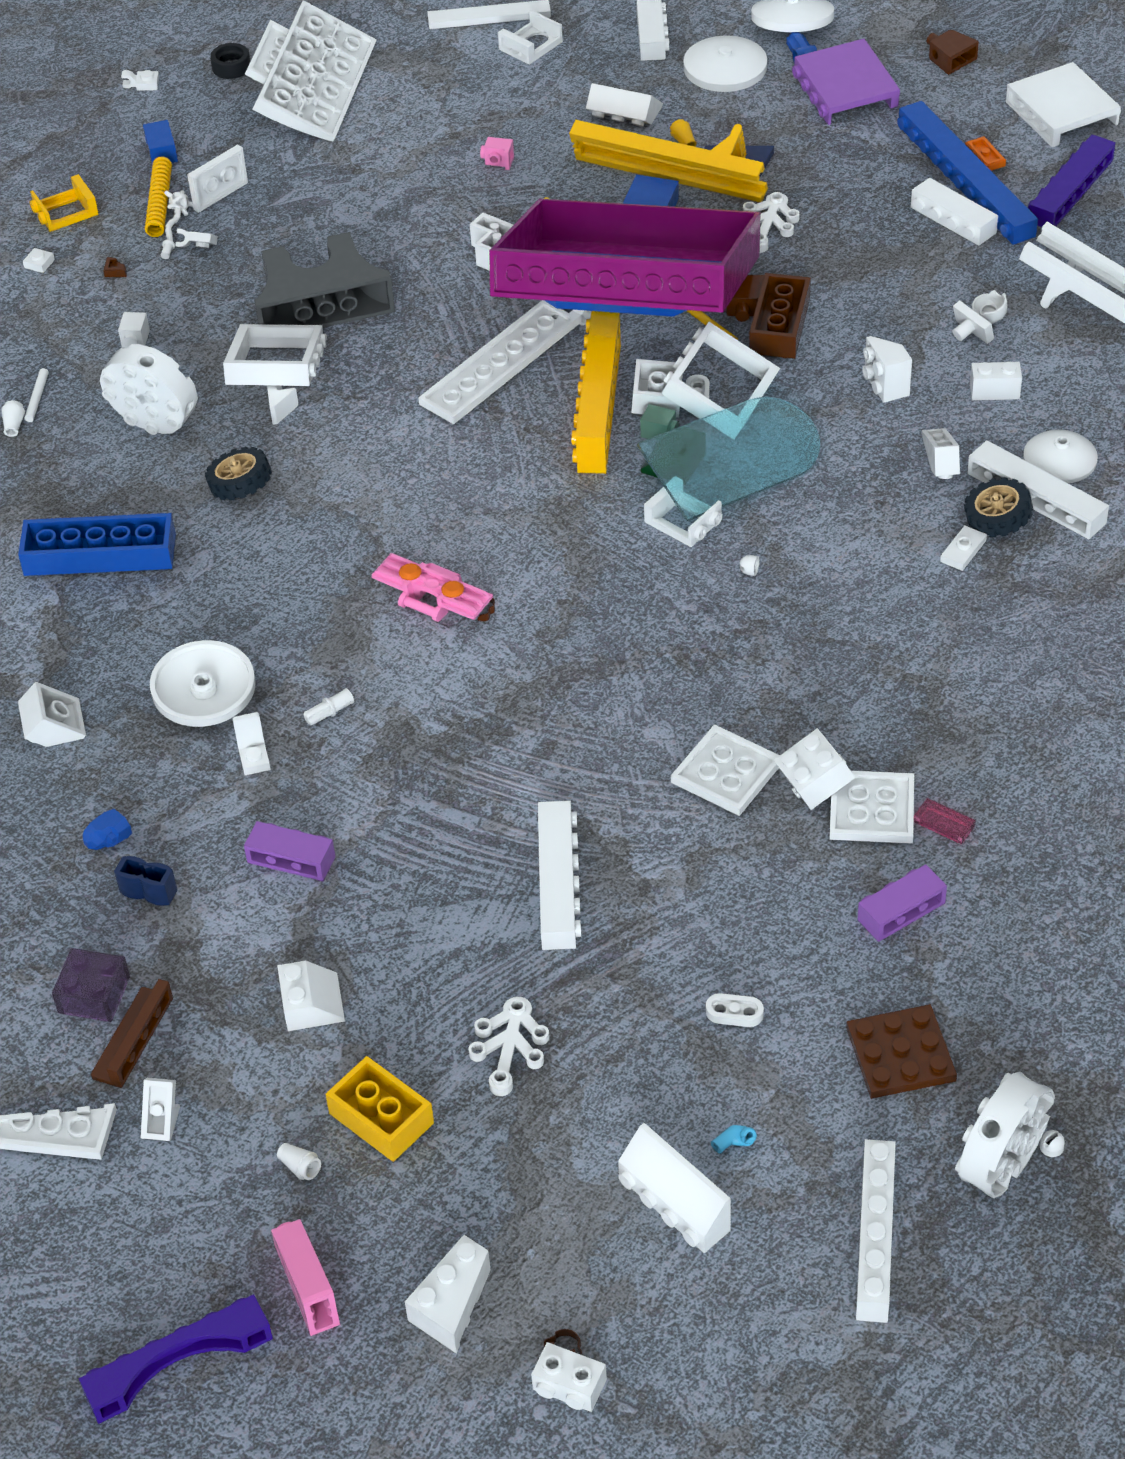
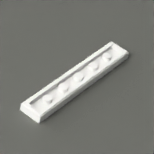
(487, 14)

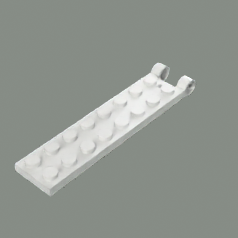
(500, 360)

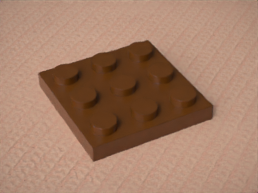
(901, 1051)

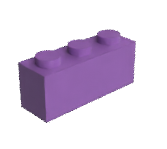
(289, 850)
(901, 902)

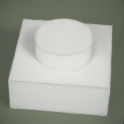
(38, 260)

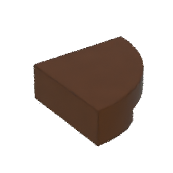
(114, 268)

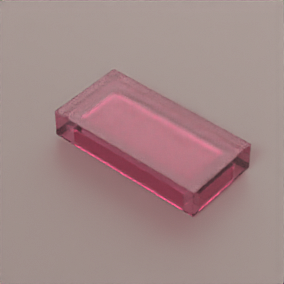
(944, 821)

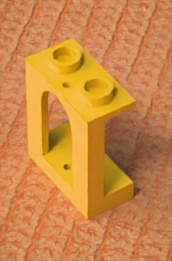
(79, 192)

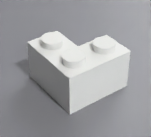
(485, 233)

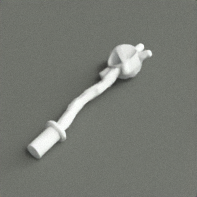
(179, 202)

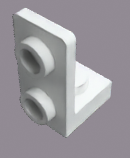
(251, 743)

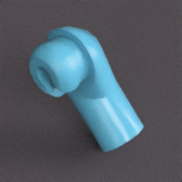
(734, 1135)

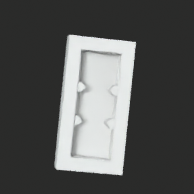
(970, 323)

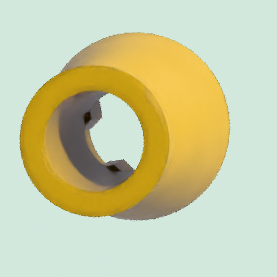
(682, 132)

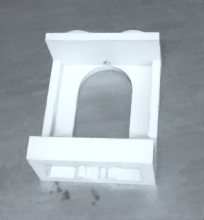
(522, 49)
(662, 503)

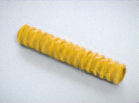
(157, 199)

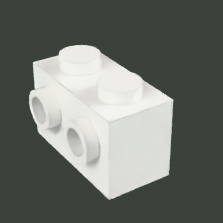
(995, 381)
(568, 1377)

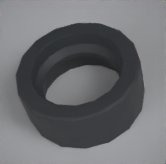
(226, 52)

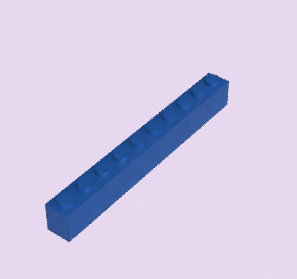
(967, 171)

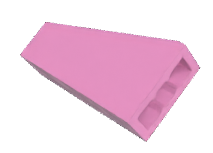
(306, 1277)

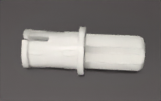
(328, 707)

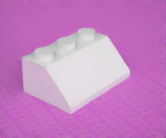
(622, 105)

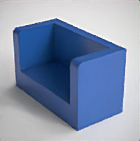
(160, 140)

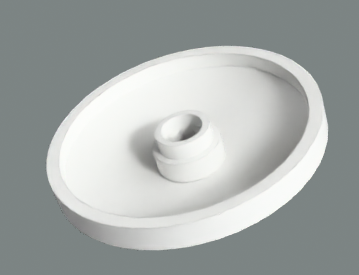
(792, 14)
(725, 63)
(202, 683)

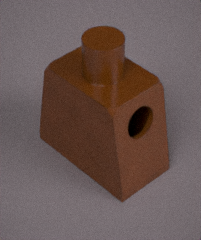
(952, 50)
(746, 298)

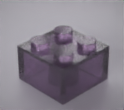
(91, 984)

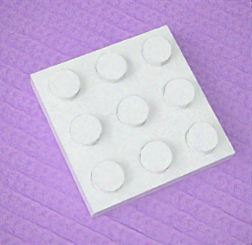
(726, 770)
(874, 808)

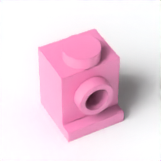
(498, 152)

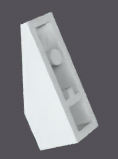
(942, 452)

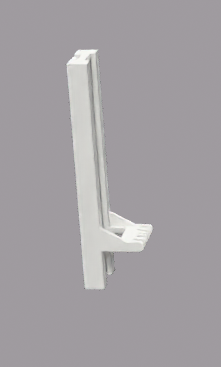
(1069, 276)

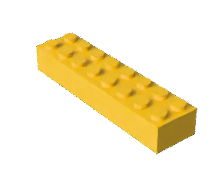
(596, 392)

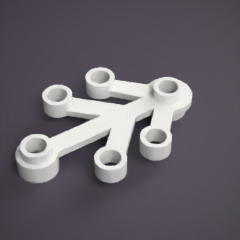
(774, 203)
(509, 1040)

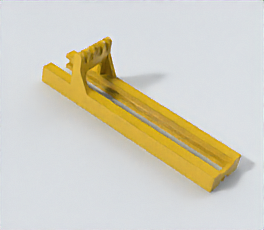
(715, 170)

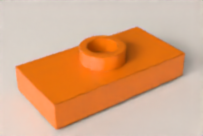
(986, 153)

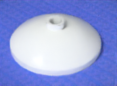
(1062, 454)

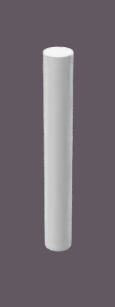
(36, 395)

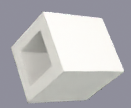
(133, 329)

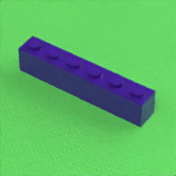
(1072, 180)

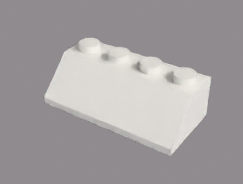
(675, 1189)

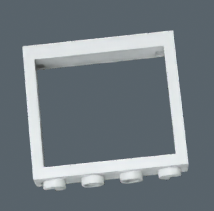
(731, 348)
(286, 373)

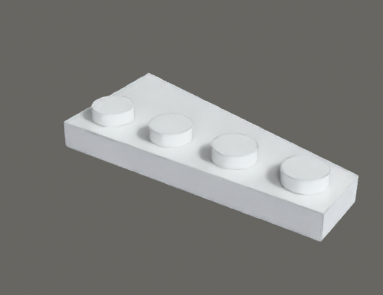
(59, 1133)

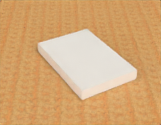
(217, 178)

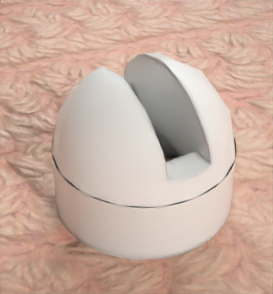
(749, 565)
(1056, 1146)

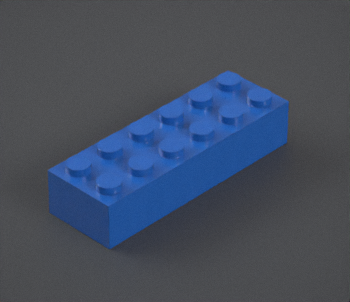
(97, 544)

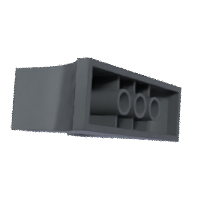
(325, 295)

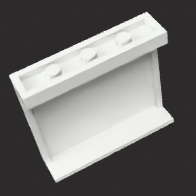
(1060, 101)

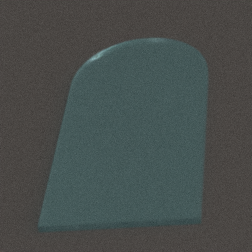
(732, 453)

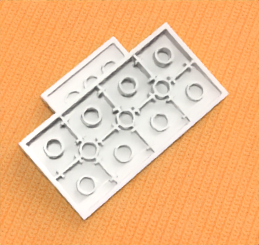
(309, 71)

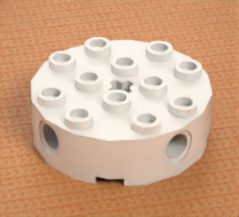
(148, 389)
(1005, 1133)

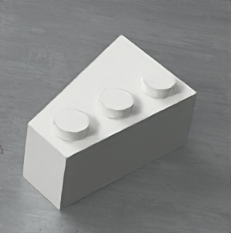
(448, 1294)

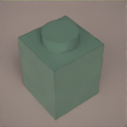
(657, 421)

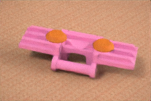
(444, 584)

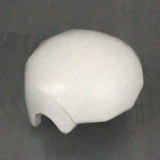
(991, 306)

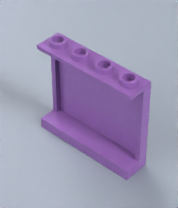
(844, 78)

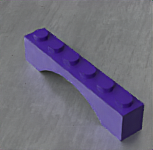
(234, 1329)

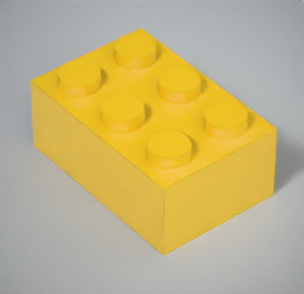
(380, 1108)

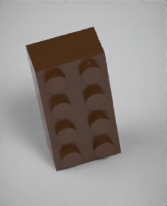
(780, 315)

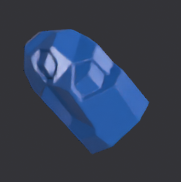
(106, 830)

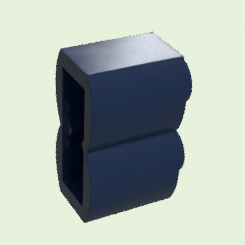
(145, 880)

